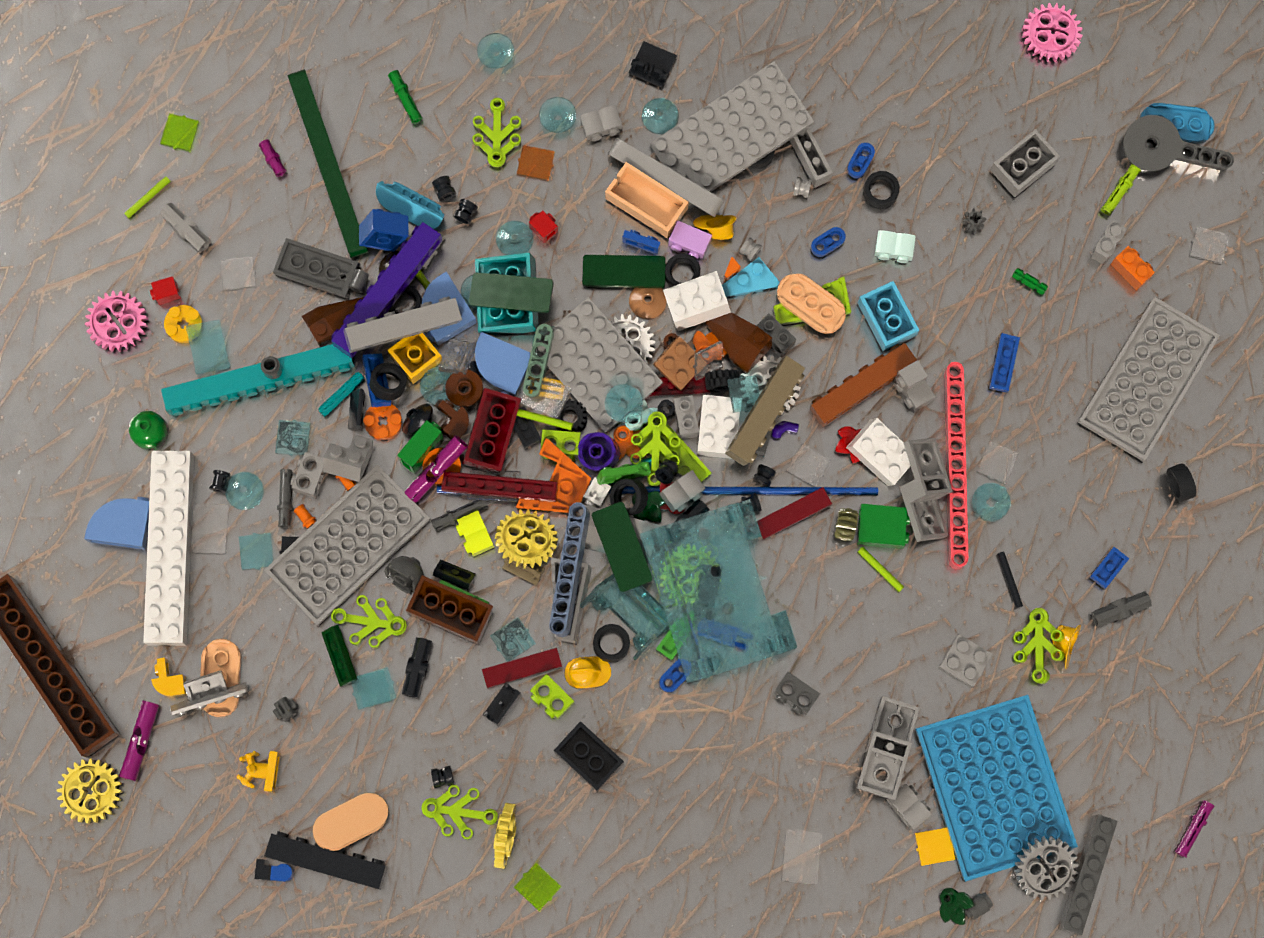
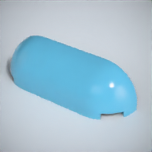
(402, 199)

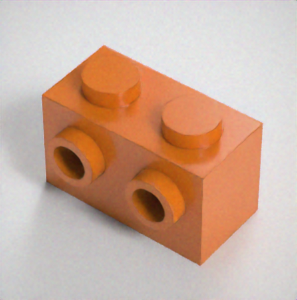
(1132, 268)

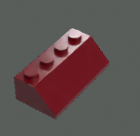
(491, 430)

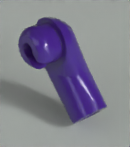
(784, 426)

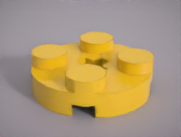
(176, 315)

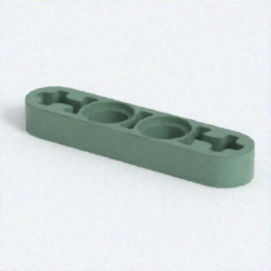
(536, 360)

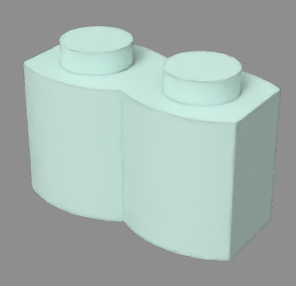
(894, 245)

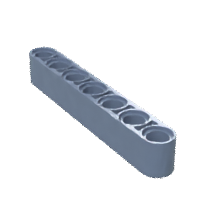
(573, 578)

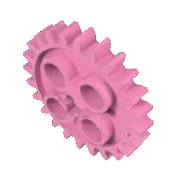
(1053, 17)
(130, 311)

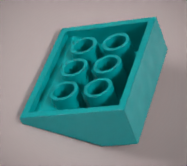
(504, 320)

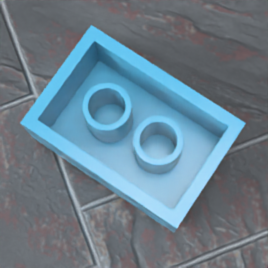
(888, 316)

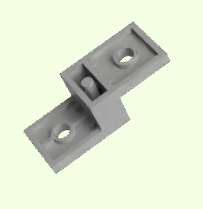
(924, 491)
(888, 748)

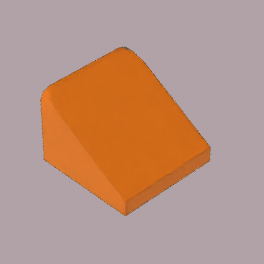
(732, 269)

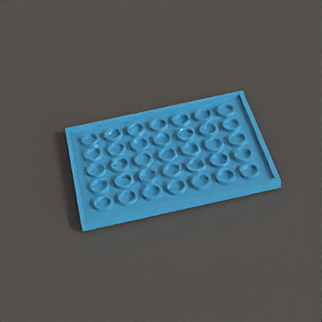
(994, 785)

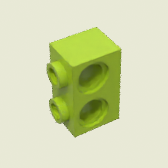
(562, 438)
(555, 693)

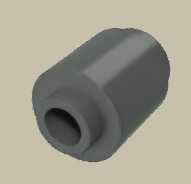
(269, 362)
(982, 905)

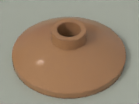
(645, 309)

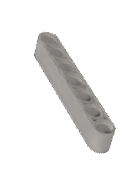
(667, 177)

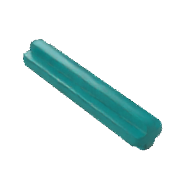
(341, 394)

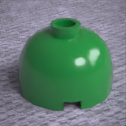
(148, 430)

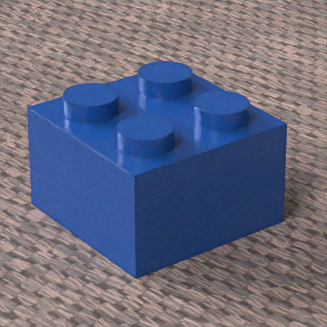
(383, 230)

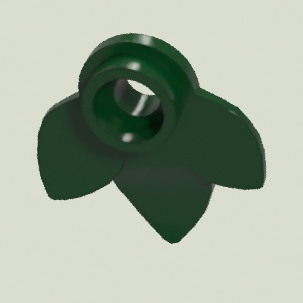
(652, 510)
(954, 908)

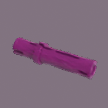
(1194, 829)

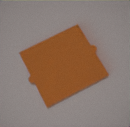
(535, 163)

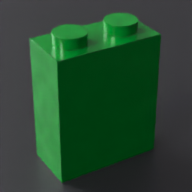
(423, 441)
(882, 526)

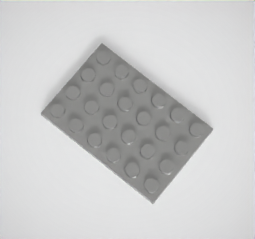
(595, 358)

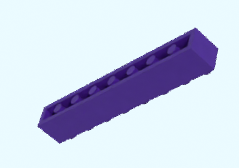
(391, 281)

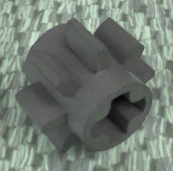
(977, 217)
(285, 708)

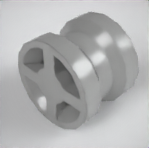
(802, 187)
(750, 249)

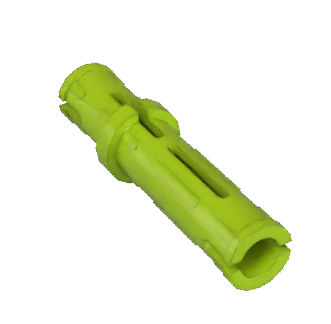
(1124, 184)

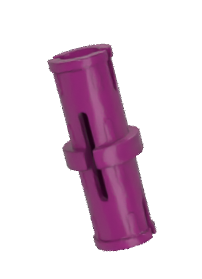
(272, 158)

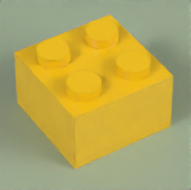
(415, 356)

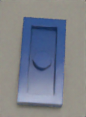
(635, 239)
(1109, 567)

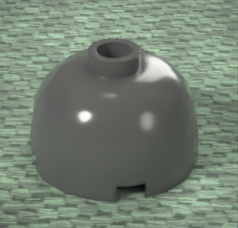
(405, 573)

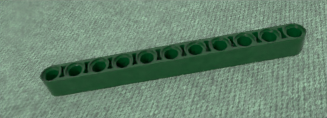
(327, 162)

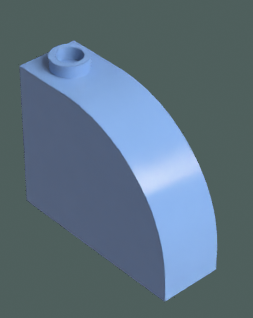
(444, 287)
(501, 364)
(120, 523)

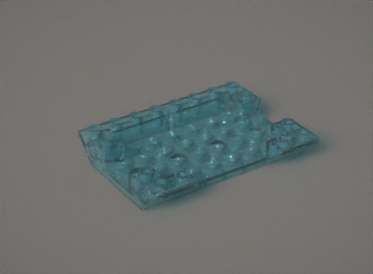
(696, 598)

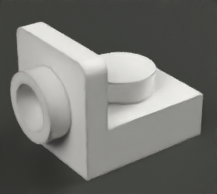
(596, 494)

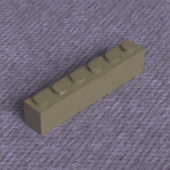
(765, 410)

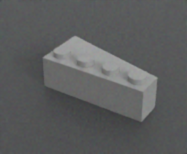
(584, 578)

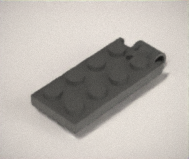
(319, 269)

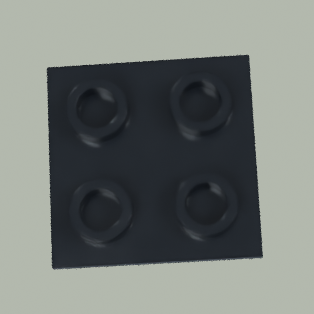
(652, 64)

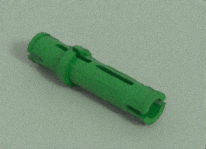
(401, 90)

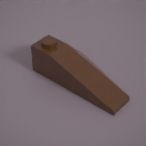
(327, 319)
(741, 340)

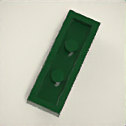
(339, 655)

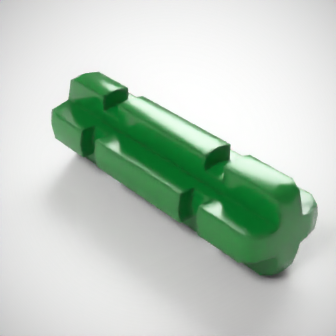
(1030, 281)

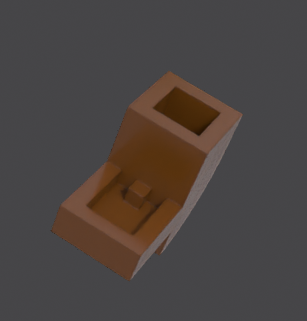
(457, 418)

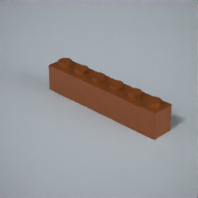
(862, 385)

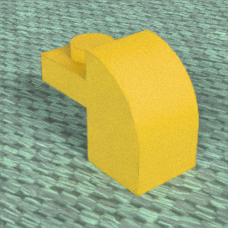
(168, 685)

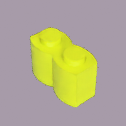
(475, 534)

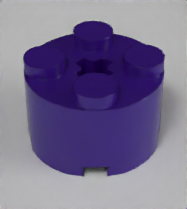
(589, 457)

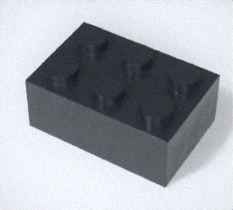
(588, 756)

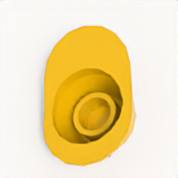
(719, 226)
(1066, 645)
(587, 672)

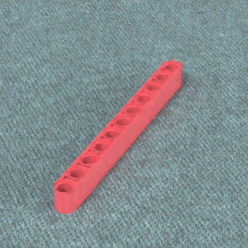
(959, 456)

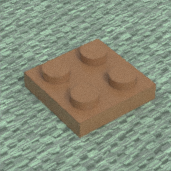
(677, 363)

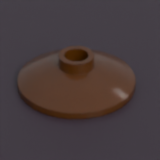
(458, 382)

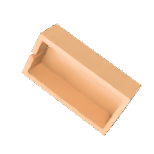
(646, 200)

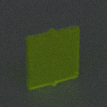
(179, 132)
(537, 887)

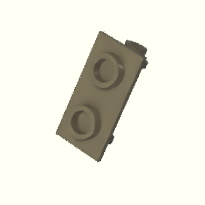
(529, 574)

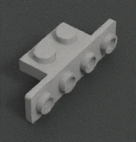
(207, 690)

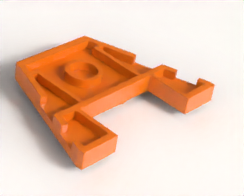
(570, 478)

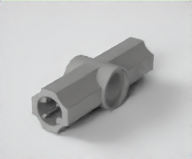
(185, 227)

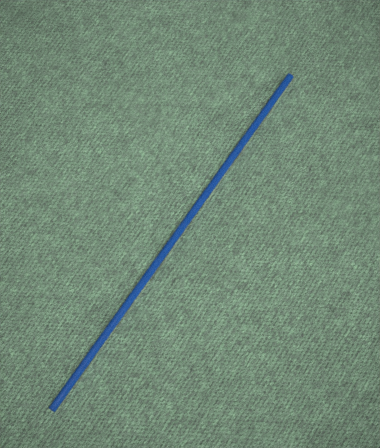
(761, 490)

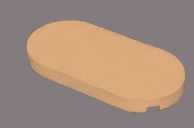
(811, 303)
(223, 656)
(350, 821)

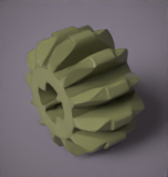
(846, 524)

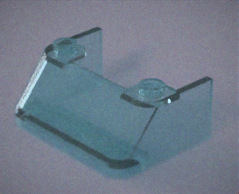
(635, 608)

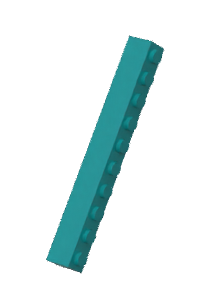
(251, 380)

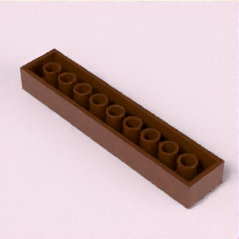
(52, 671)

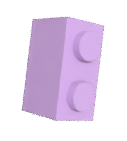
(689, 240)

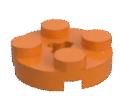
(383, 432)

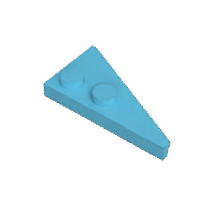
(752, 278)

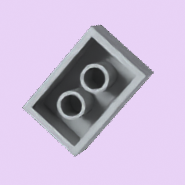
(1025, 163)

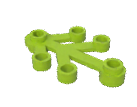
(496, 135)
(655, 444)
(372, 622)
(1038, 643)
(456, 811)

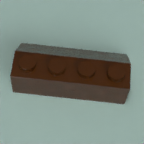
(449, 609)

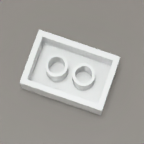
(697, 301)
(717, 426)
(880, 451)

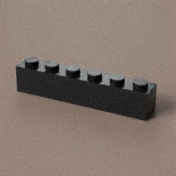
(328, 862)

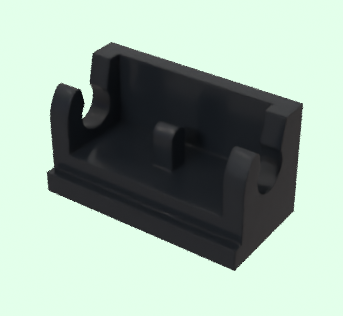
(502, 704)

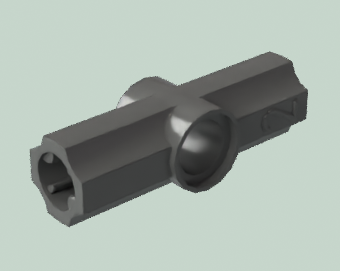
(1121, 609)

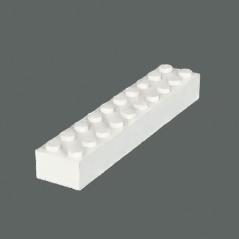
(169, 548)

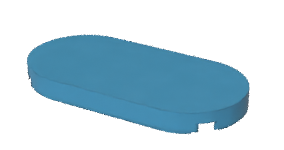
(1191, 122)

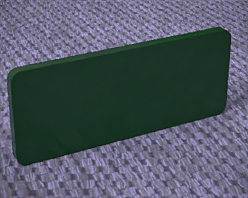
(623, 271)
(511, 292)
(622, 547)

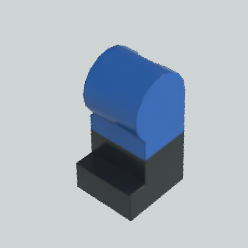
(273, 873)

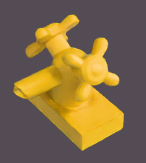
(261, 770)

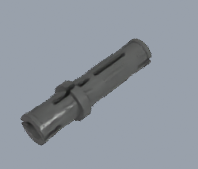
(284, 498)
(452, 516)

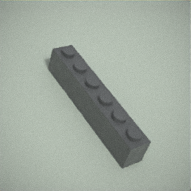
(1088, 875)

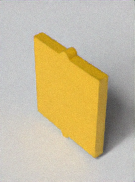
(934, 846)

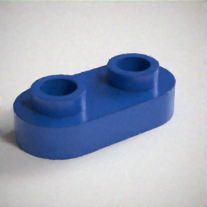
(860, 161)
(827, 242)
(674, 675)

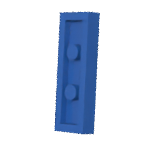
(370, 361)
(1004, 362)

